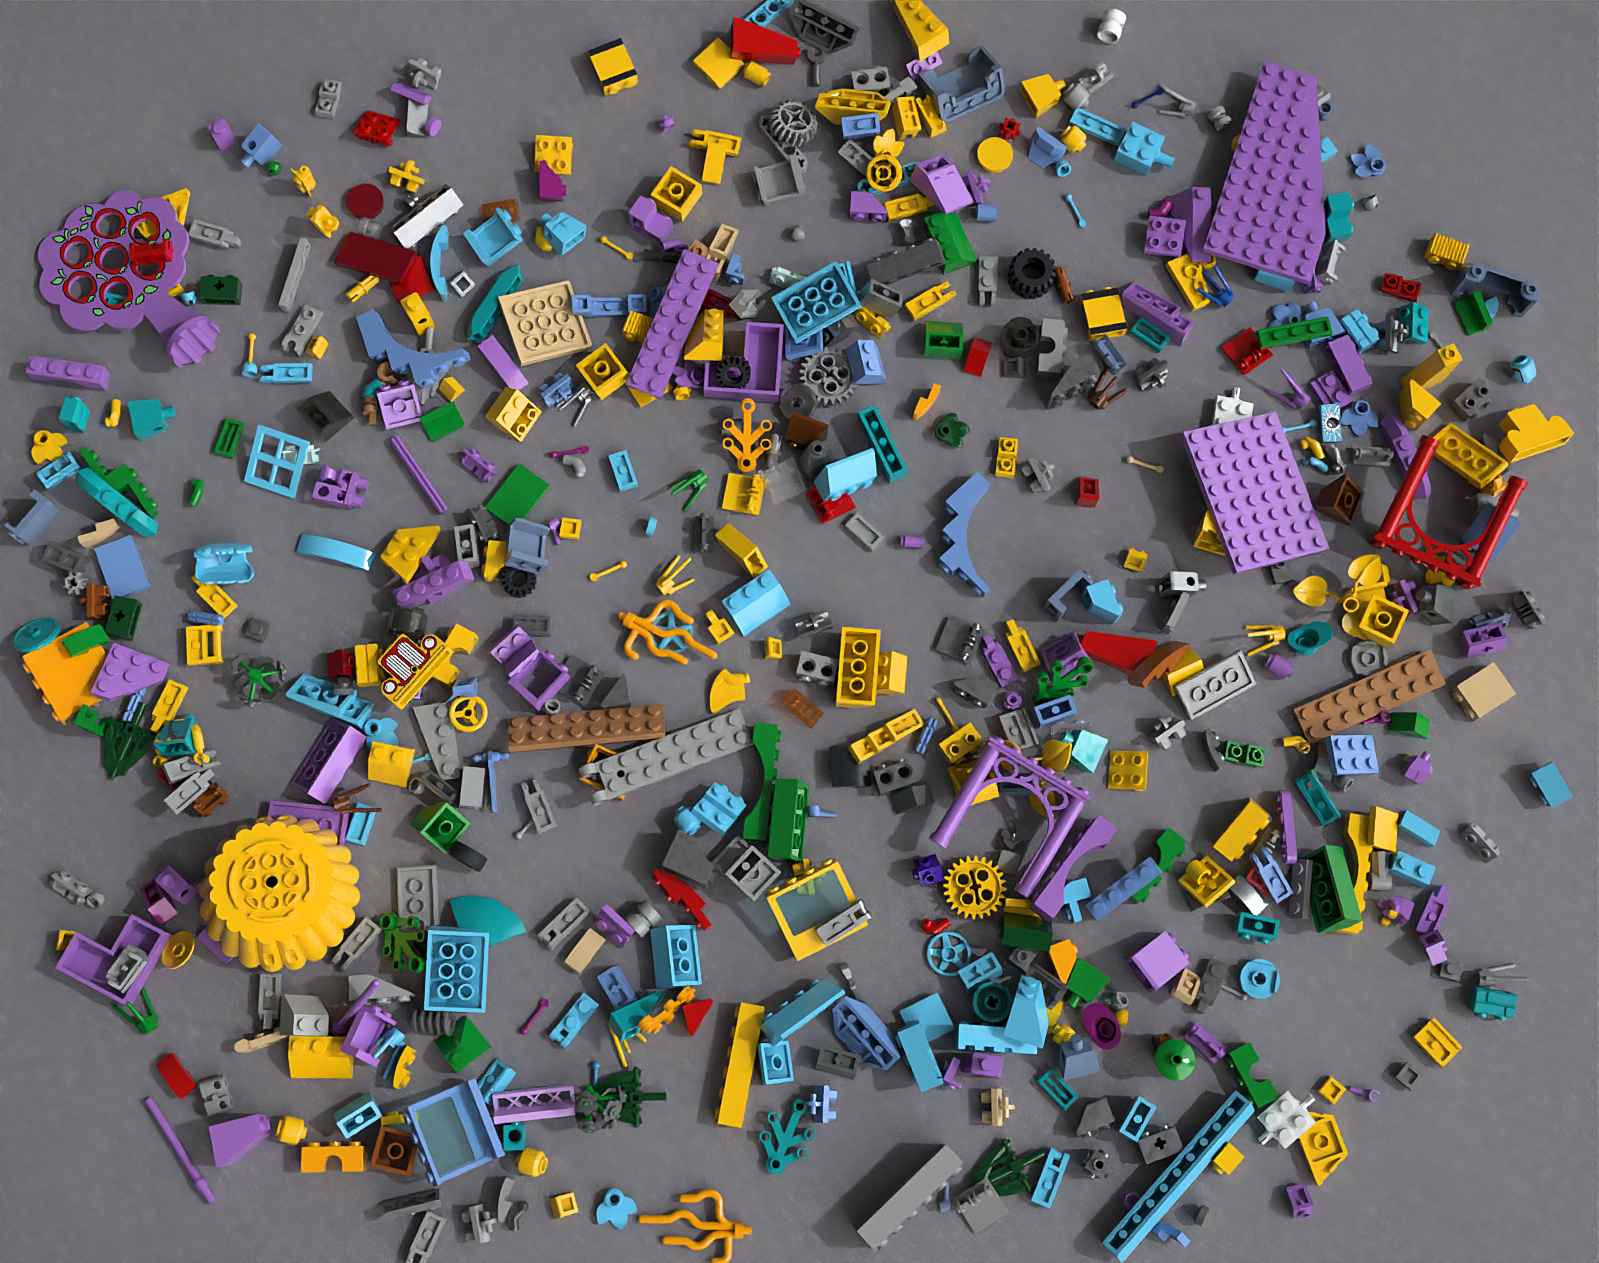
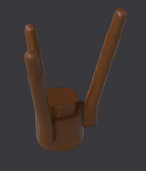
(1099, 399)
(342, 801)

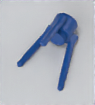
(1223, 296)

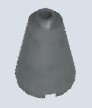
(814, 459)

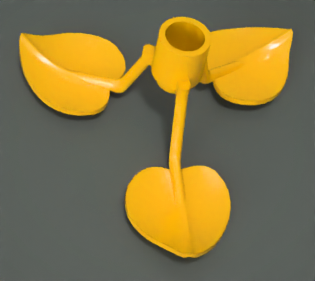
(1365, 570)
(1055, 757)

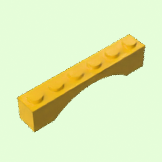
(1356, 835)

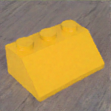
(706, 336)
(319, 1058)

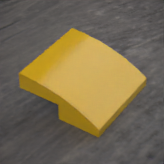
(717, 64)

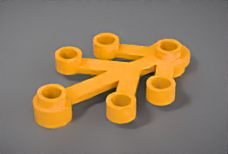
(747, 439)
(654, 1024)

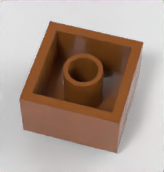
(395, 1151)

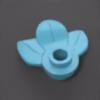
(383, 733)
(615, 1212)

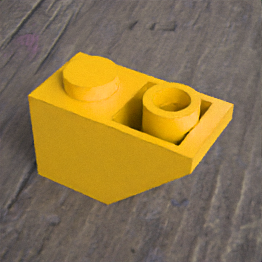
(494, 560)

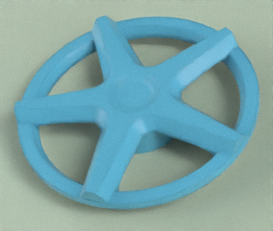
(671, 624)
(948, 953)

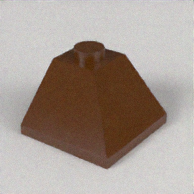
(804, 430)
(1340, 500)

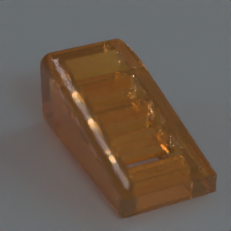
(506, 204)
(798, 713)

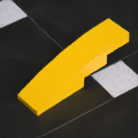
(886, 736)

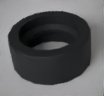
(467, 856)

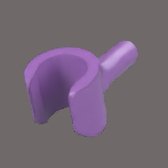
(553, 524)
(1367, 1094)

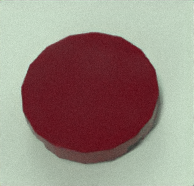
(365, 201)

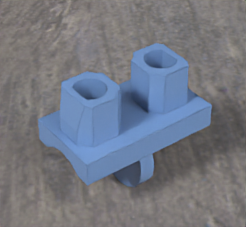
(558, 391)
(820, 1104)

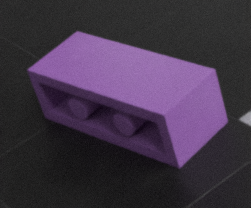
(1348, 365)

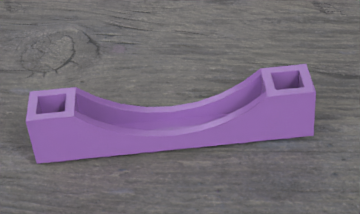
(1052, 896)

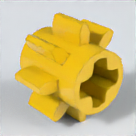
(1062, 1033)

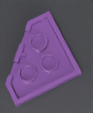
(127, 673)

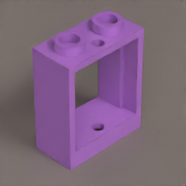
(517, 680)

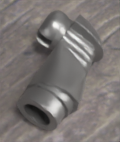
(1335, 457)

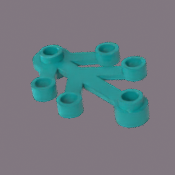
(785, 1140)

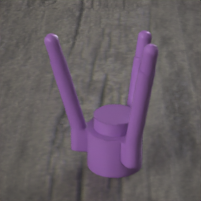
(1300, 398)

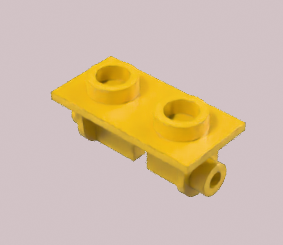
(303, 179)
(875, 325)

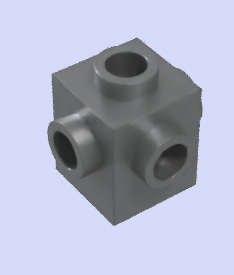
(1089, 1164)

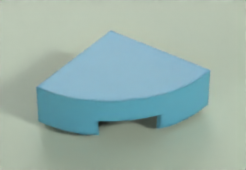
(1492, 306)

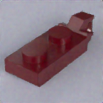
(715, 300)

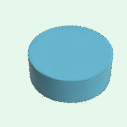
(651, 526)

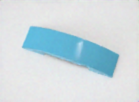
(440, 243)
(336, 551)

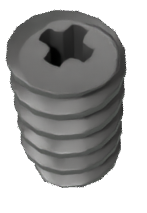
(433, 1023)

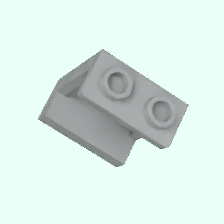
(779, 181)

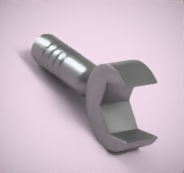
(815, 61)

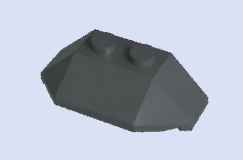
(822, 26)

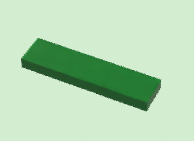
(1294, 332)

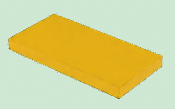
(1468, 456)

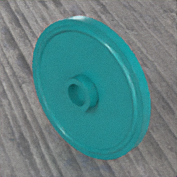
(35, 634)

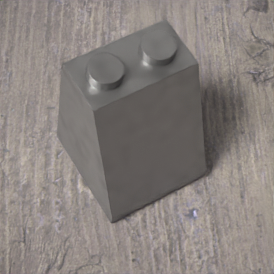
(688, 862)

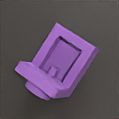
(949, 1070)

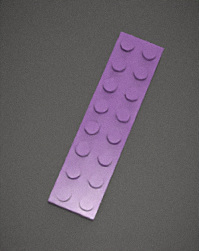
(672, 324)

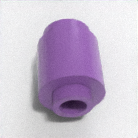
(1279, 666)

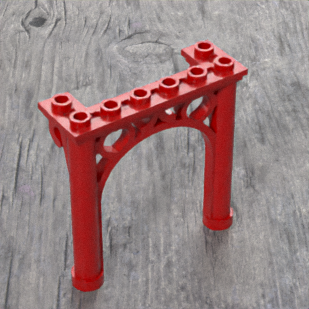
(1403, 501)

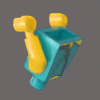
(179, 738)

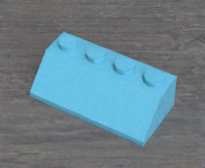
(801, 1010)

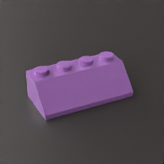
(328, 760)

